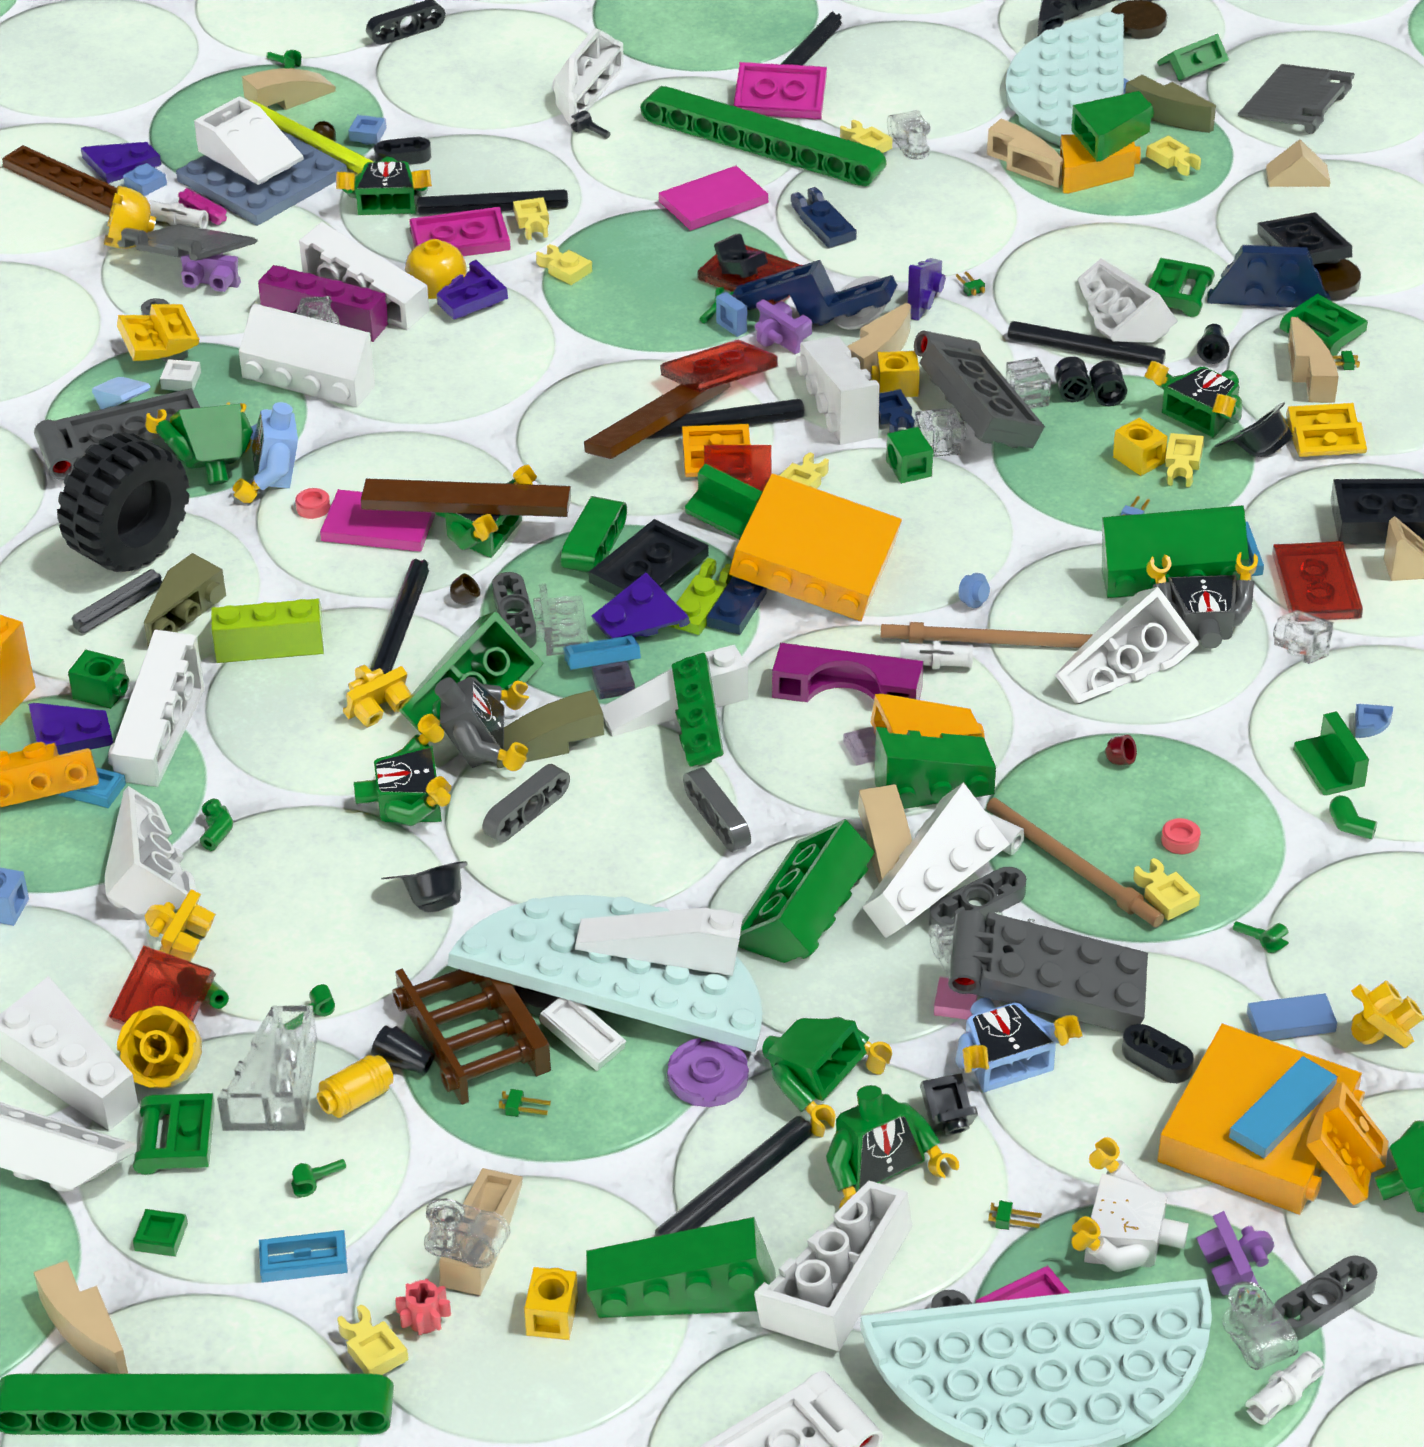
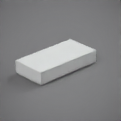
(582, 1032)

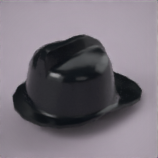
(1264, 435)
(435, 887)

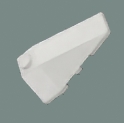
(1123, 306)
(1130, 645)
(656, 699)
(680, 938)

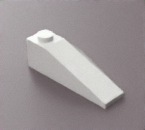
(141, 861)

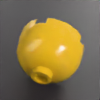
(128, 210)
(435, 265)
(160, 1047)

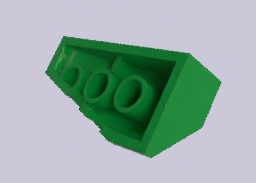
(486, 652)

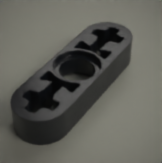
(417, 25)

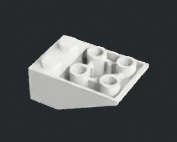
(245, 141)

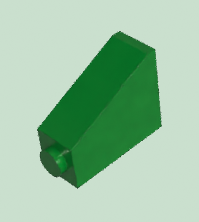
(1111, 123)

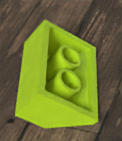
(267, 630)

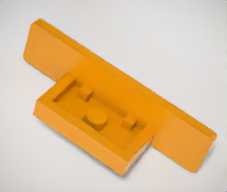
(42, 772)

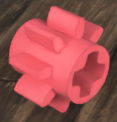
(423, 1306)

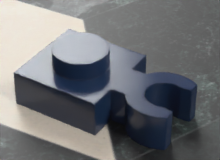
(895, 411)

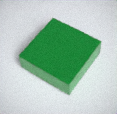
(160, 1232)

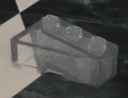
(276, 1075)

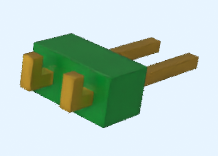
(972, 287)
(1348, 360)
(515, 1100)
(1004, 1214)

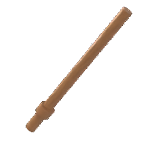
(917, 632)
(1126, 898)

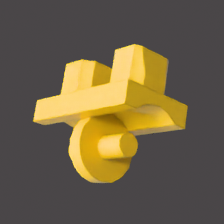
(373, 689)
(189, 916)
(1384, 1014)

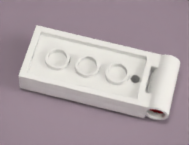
(807, 1416)

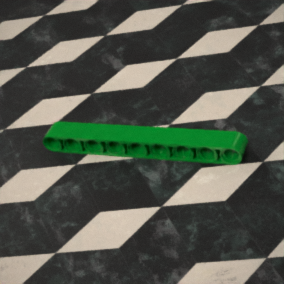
(763, 135)
(195, 1404)

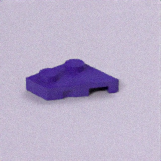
(118, 159)
(923, 284)
(472, 293)
(639, 611)
(70, 727)

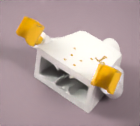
(1125, 1218)

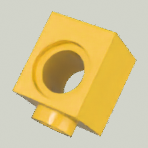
(896, 372)
(1140, 446)
(551, 1303)

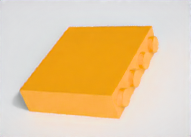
(815, 547)
(1222, 1089)

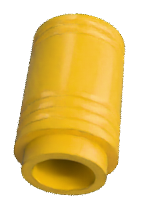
(355, 1085)

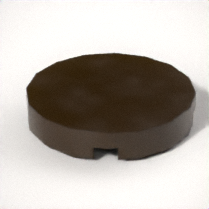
(1141, 18)
(1339, 278)

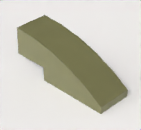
(1175, 104)
(554, 725)

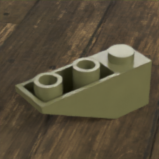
(184, 595)

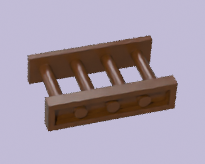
(512, 1021)

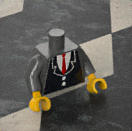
(1208, 603)
(475, 720)

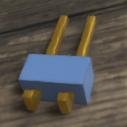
(1130, 510)

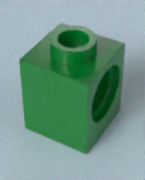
(909, 455)
(98, 679)

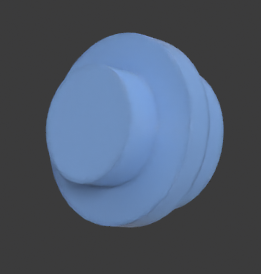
(974, 590)

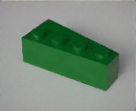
(681, 1272)

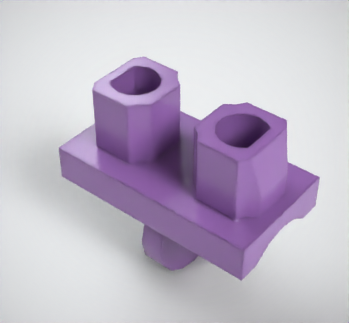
(218, 271)
(779, 327)
(1222, 1241)

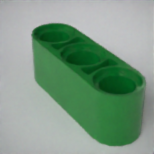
(594, 534)

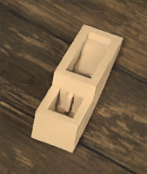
(285, 87)
(1024, 153)
(882, 335)
(1312, 363)
(884, 826)
(494, 1193)
(80, 1317)

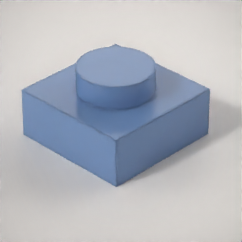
(367, 129)
(145, 179)
(731, 314)

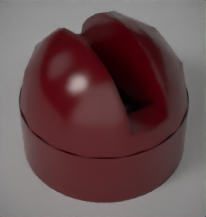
(1121, 750)

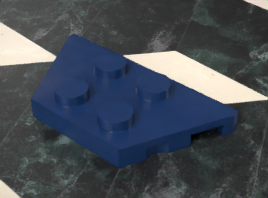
(1268, 278)

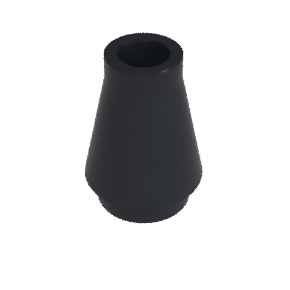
(1213, 345)
(402, 1050)

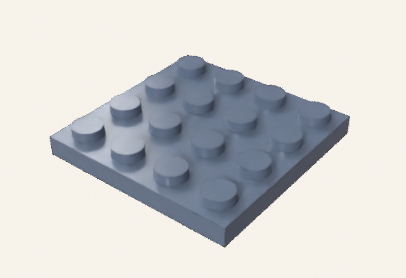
(268, 199)

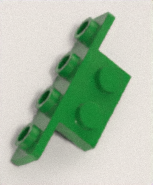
(697, 710)

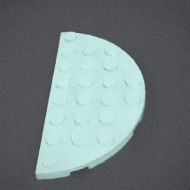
(1064, 69)
(536, 950)
(1047, 1366)

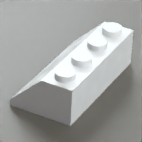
(307, 356)

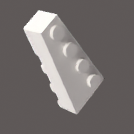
(158, 708)
(66, 1056)

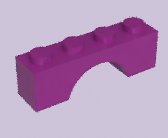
(353, 305)
(808, 670)

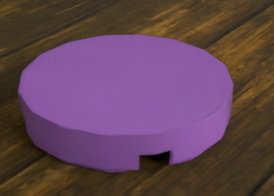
(707, 1073)

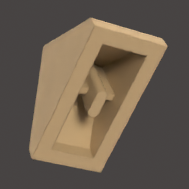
(1297, 168)
(1403, 552)

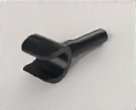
(584, 121)

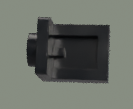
(736, 259)
(948, 1104)

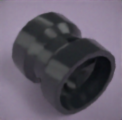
(1072, 379)
(1108, 383)

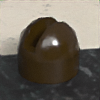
(326, 129)
(464, 589)

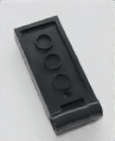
(1366, 505)

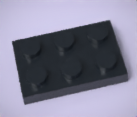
(1307, 232)
(653, 550)

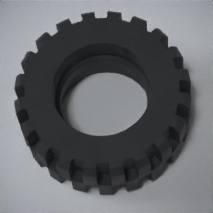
(123, 502)

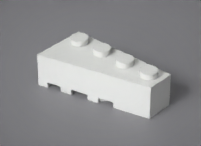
(339, 258)
(840, 389)
(942, 855)
(838, 1272)

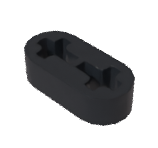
(411, 149)
(1157, 1053)

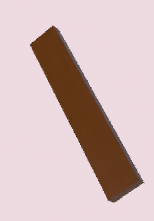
(61, 178)
(648, 420)
(466, 497)

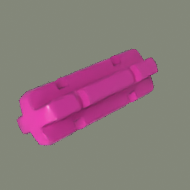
(195, 201)

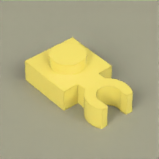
(869, 137)
(1171, 153)
(532, 216)
(566, 267)
(1183, 456)
(808, 472)
(1166, 893)
(372, 1347)

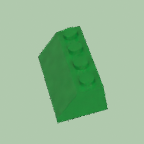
(1195, 540)
(806, 893)

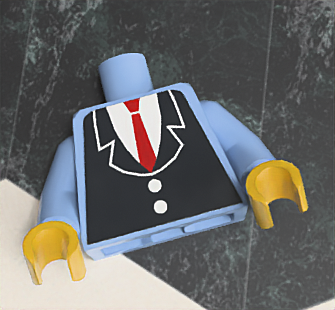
(272, 450)
(1010, 1043)

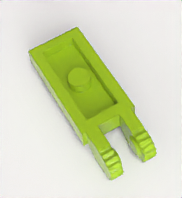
(702, 595)

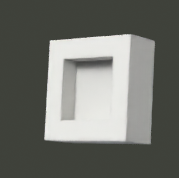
(180, 375)

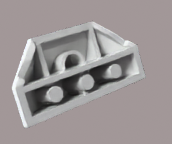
(587, 73)
(55, 1149)

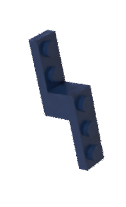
(815, 294)

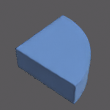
(1371, 719)

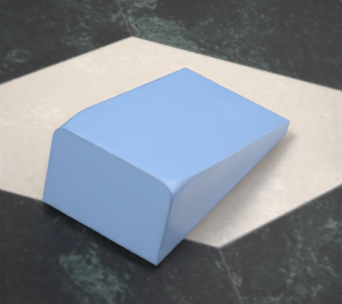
(118, 391)

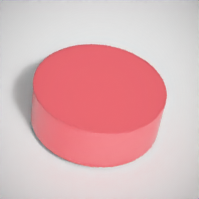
(312, 503)
(1180, 836)

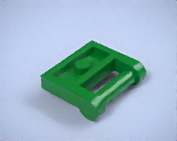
(1170, 281)
(1329, 318)
(187, 1136)

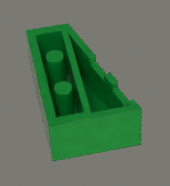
(932, 766)

